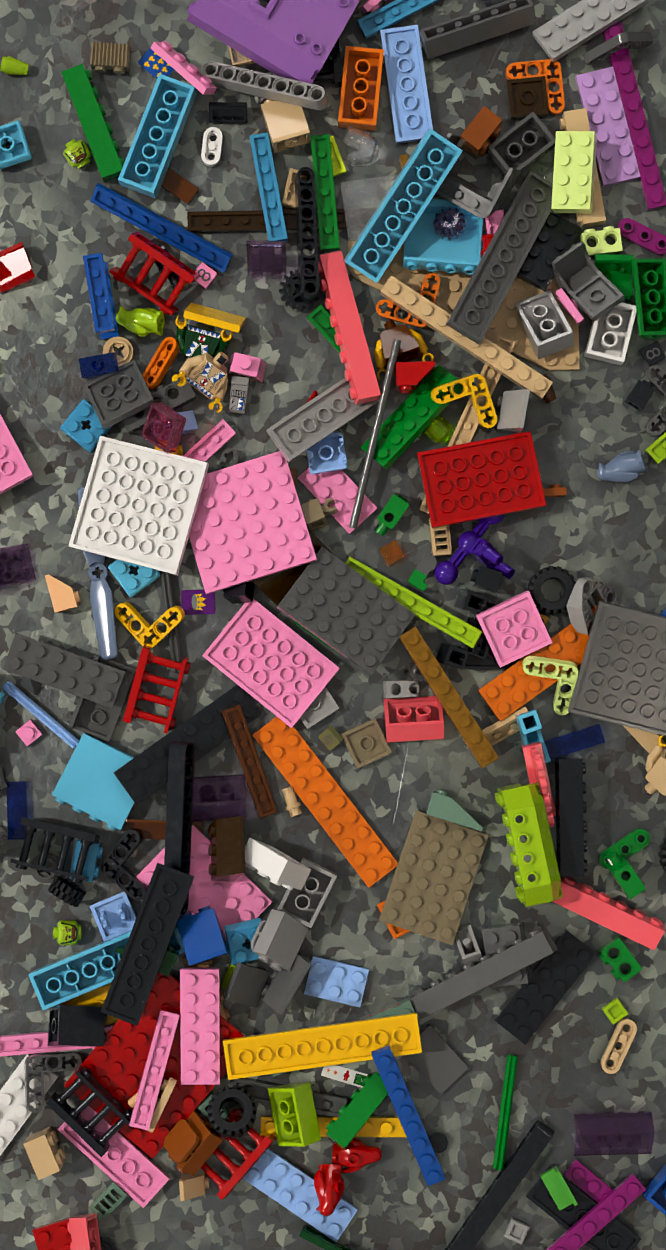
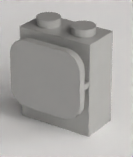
(278, 940)

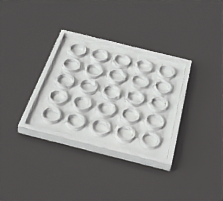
(138, 505)

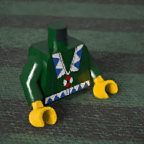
(197, 341)

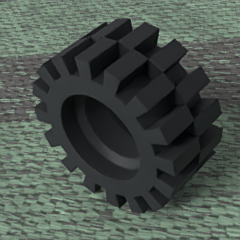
(66, 891)

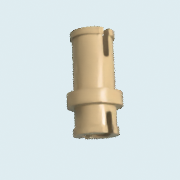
(291, 801)

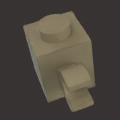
(316, 514)

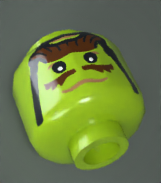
(77, 153)
(67, 932)

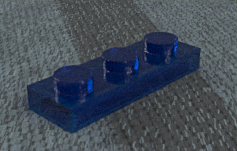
(574, 741)
(16, 809)

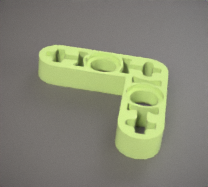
(563, 678)

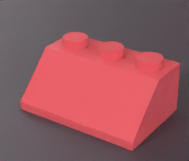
(413, 719)
(84, 1232)

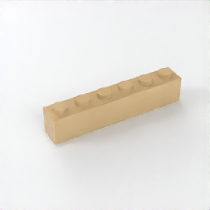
(578, 121)

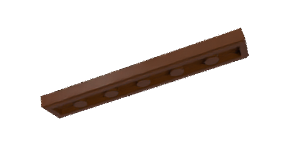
(249, 761)

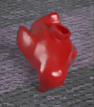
(355, 1155)
(328, 1187)

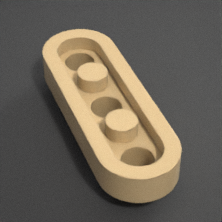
(618, 1054)
(167, 1088)

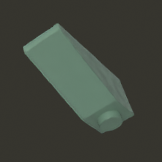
(446, 808)

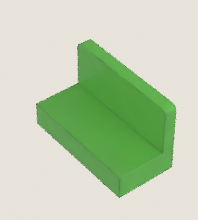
(558, 1188)

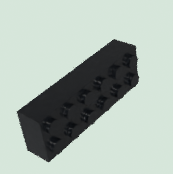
(569, 817)

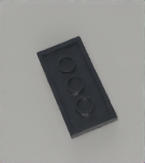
(552, 241)

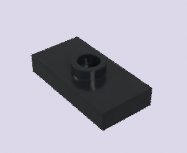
(228, 112)

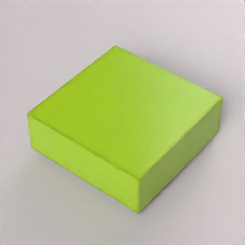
(614, 1011)

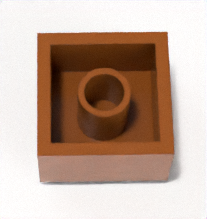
(480, 133)

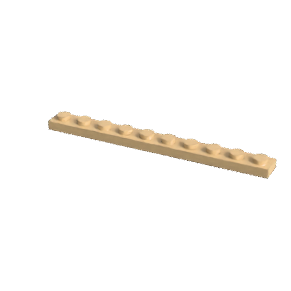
(468, 422)

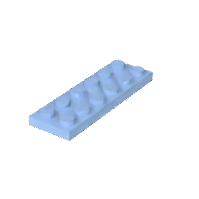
(406, 83)
(297, 1193)

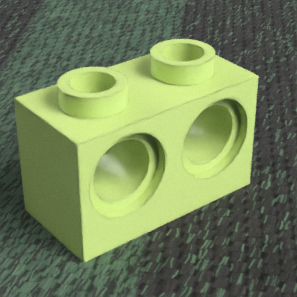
(602, 246)

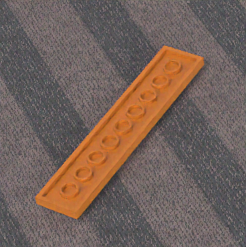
(326, 800)

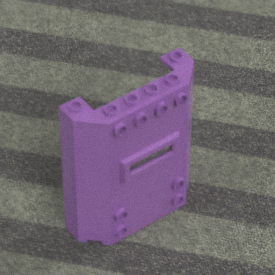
(284, 37)

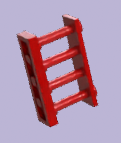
(170, 264)
(137, 693)
(250, 1157)

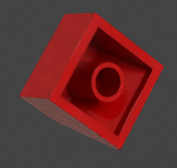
(411, 374)

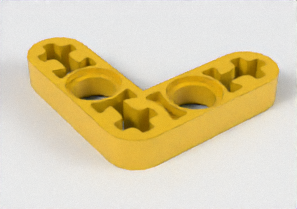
(468, 389)
(146, 630)

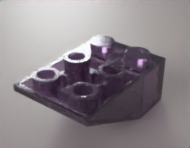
(16, 566)

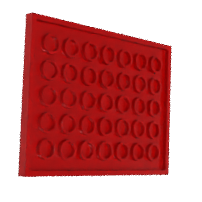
(123, 1059)

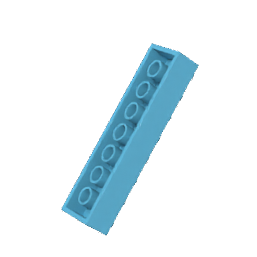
(403, 205)
(83, 971)

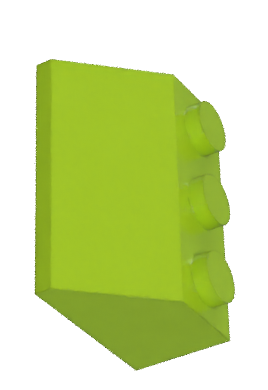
(294, 1114)

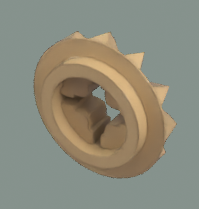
(119, 342)

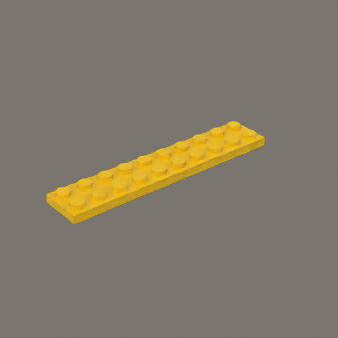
(320, 1045)

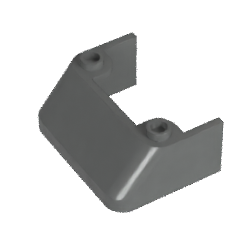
(472, 197)

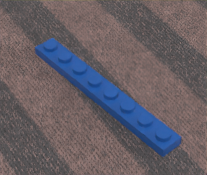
(161, 228)
(408, 1115)

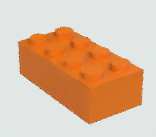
(360, 88)

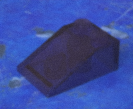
(266, 259)

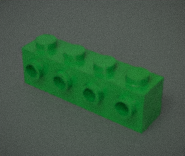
(358, 1112)

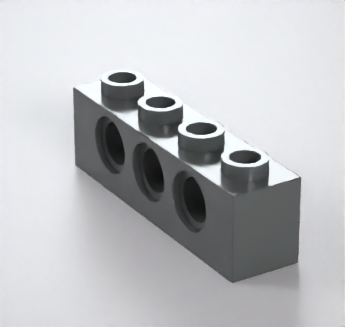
(185, 396)

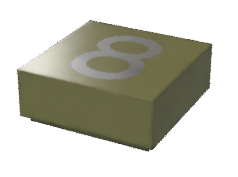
(330, 737)

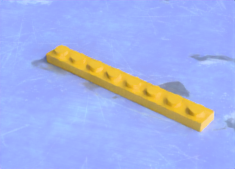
(375, 1127)

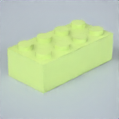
(574, 172)

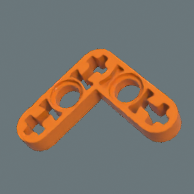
(542, 66)
(406, 321)

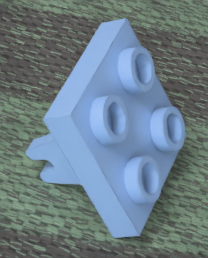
(114, 915)

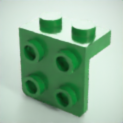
(617, 270)

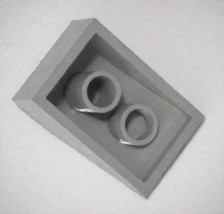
(545, 324)
(512, 411)

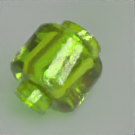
(439, 430)

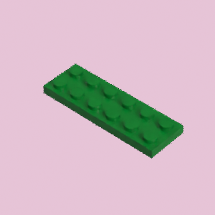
(411, 418)

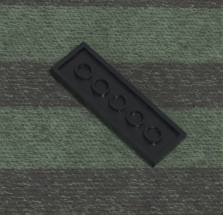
(550, 983)
(611, 1237)

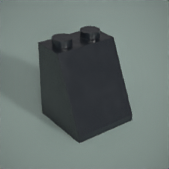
(76, 1026)

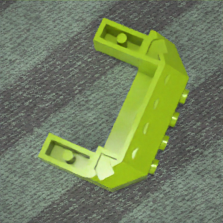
(529, 803)

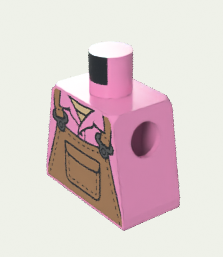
(247, 366)

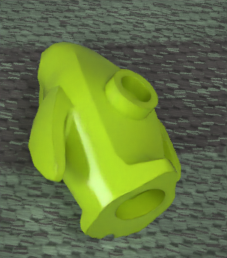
(141, 320)

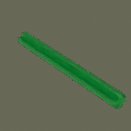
(505, 1112)

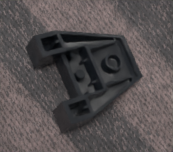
(464, 656)

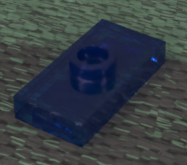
(98, 365)

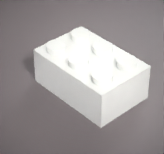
(611, 335)
(275, 864)

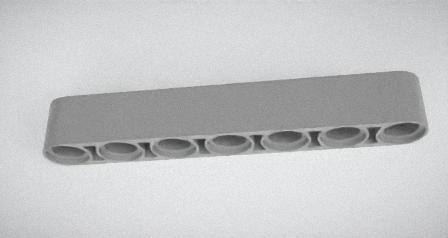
(271, 91)

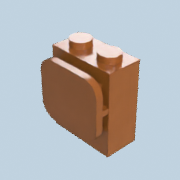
(191, 1143)

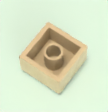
(44, 1152)

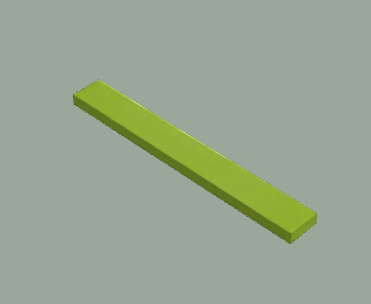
(419, 606)

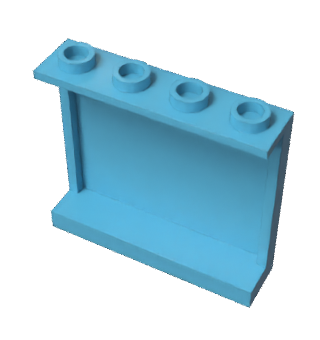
(430, 252)
(91, 783)

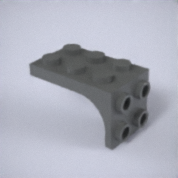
(585, 283)

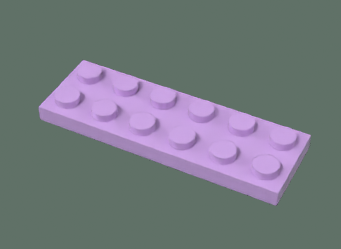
(607, 118)

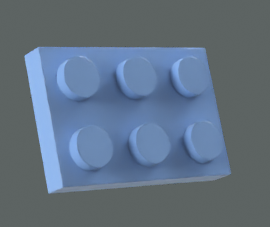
(336, 981)

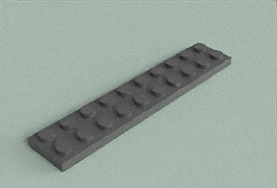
(502, 258)

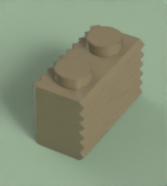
(110, 57)

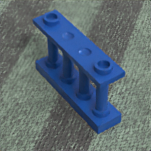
(100, 296)

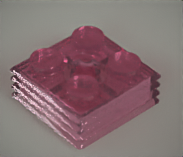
(163, 427)

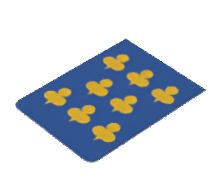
(155, 64)

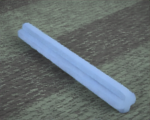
(41, 714)

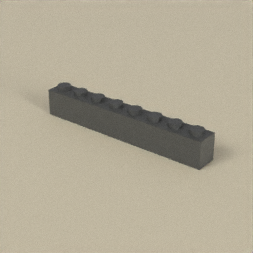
(484, 973)

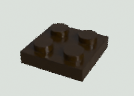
(527, 96)

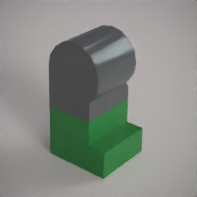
(421, 571)

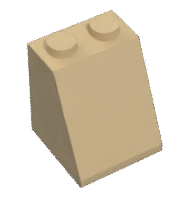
(285, 125)

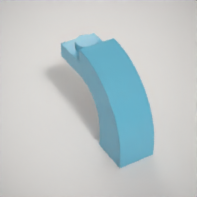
(530, 730)

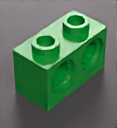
(623, 956)

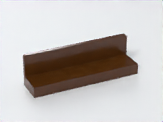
(154, 828)

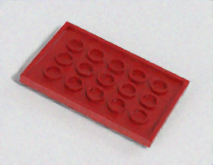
(481, 479)

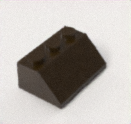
(227, 849)

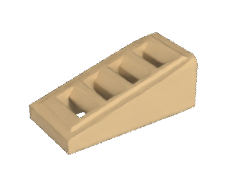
(441, 552)

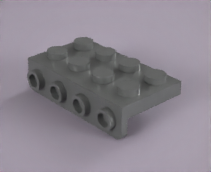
(97, 718)

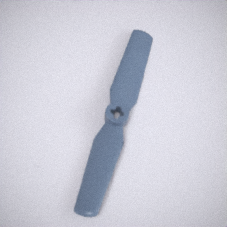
(101, 602)

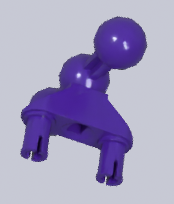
(472, 544)

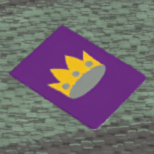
(197, 602)

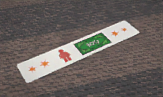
(344, 1075)

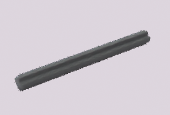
(169, 602)

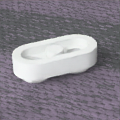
(212, 147)

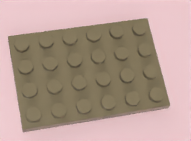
(433, 877)

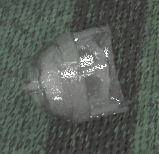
(366, 147)

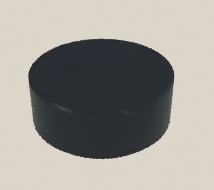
(439, 1142)

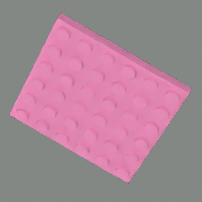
(249, 524)

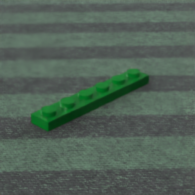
(325, 192)

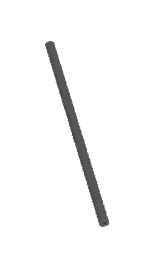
(375, 433)

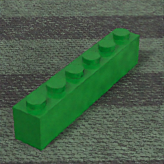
(92, 122)

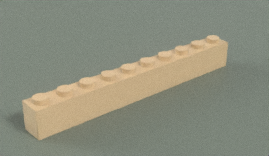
(485, 352)

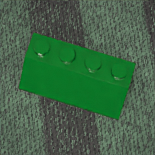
(650, 297)

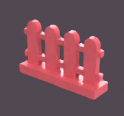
(538, 773)

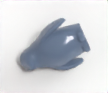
(623, 467)

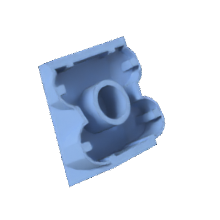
(327, 455)

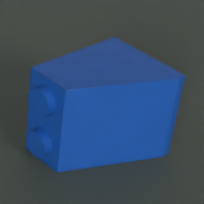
(202, 936)

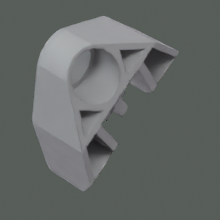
(583, 597)

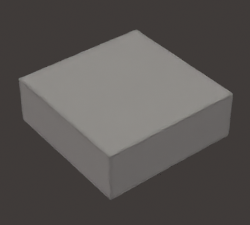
(516, 1231)

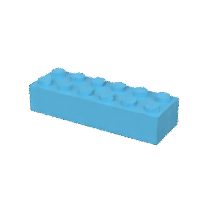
(157, 136)

